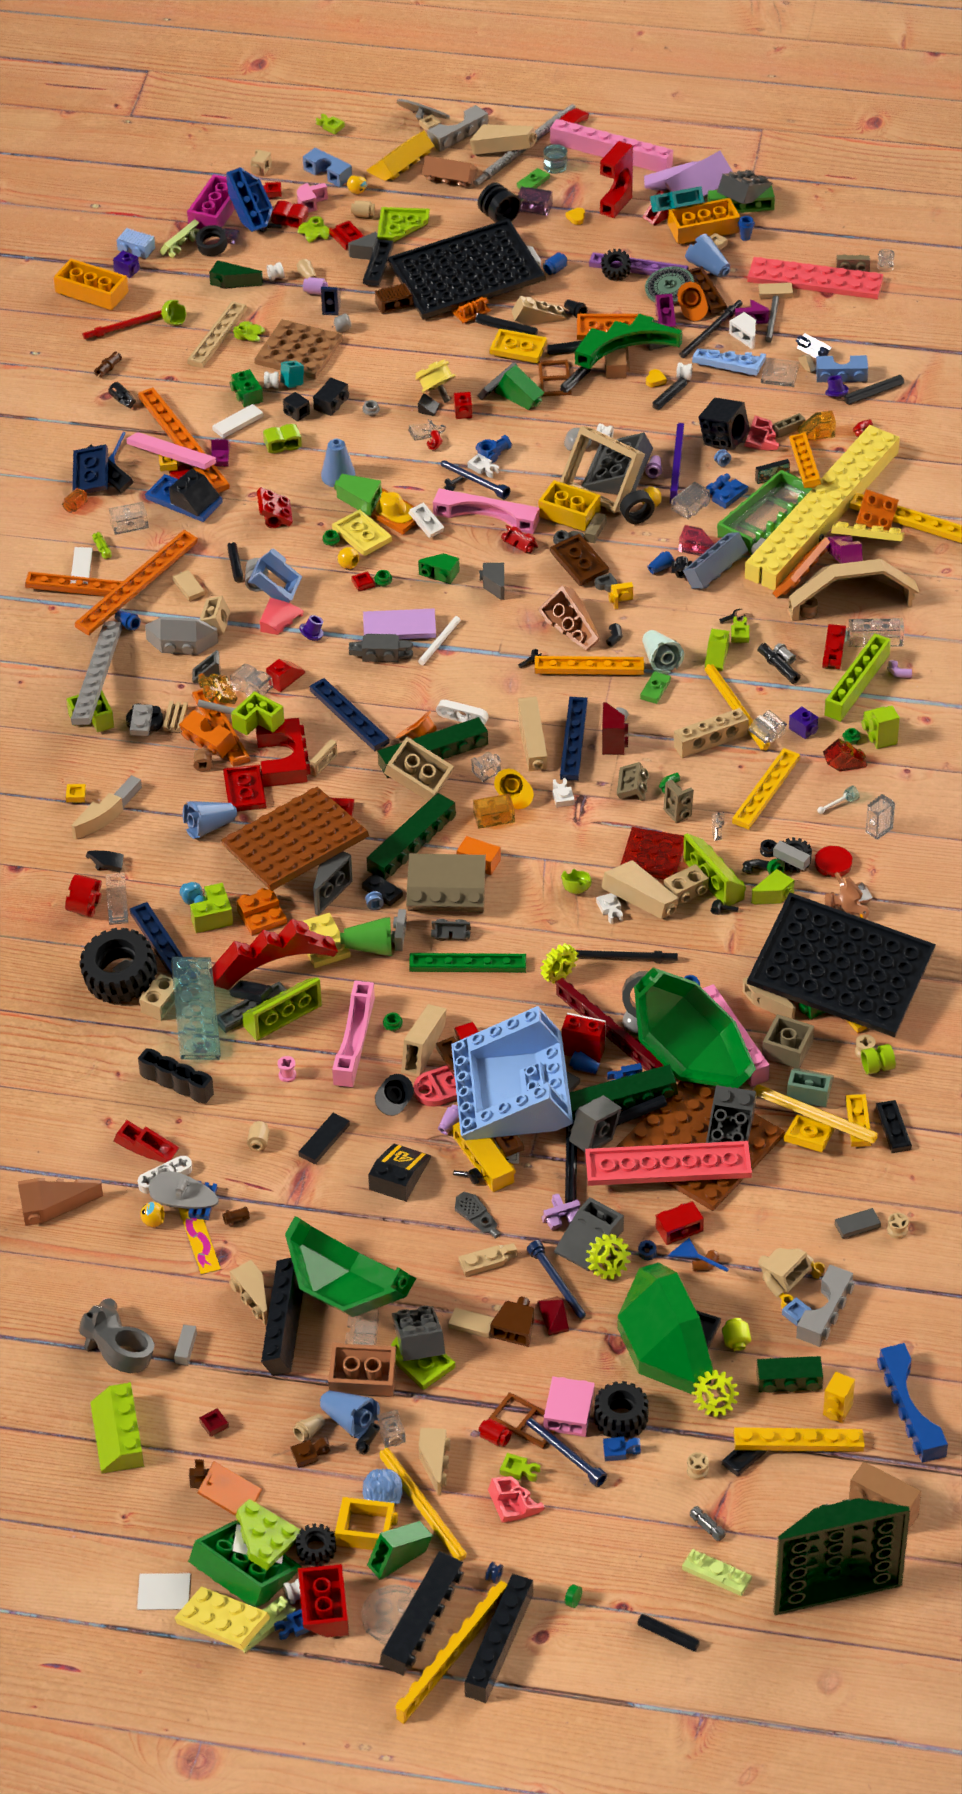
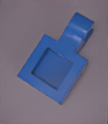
(625, 1071)
(617, 1448)

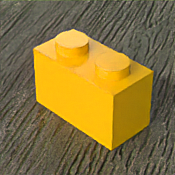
(838, 1397)

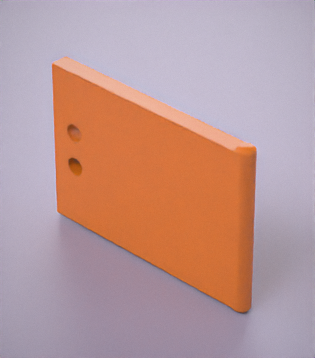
(227, 1488)

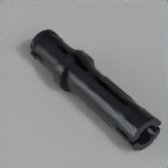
(774, 659)

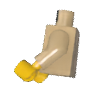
(785, 1269)

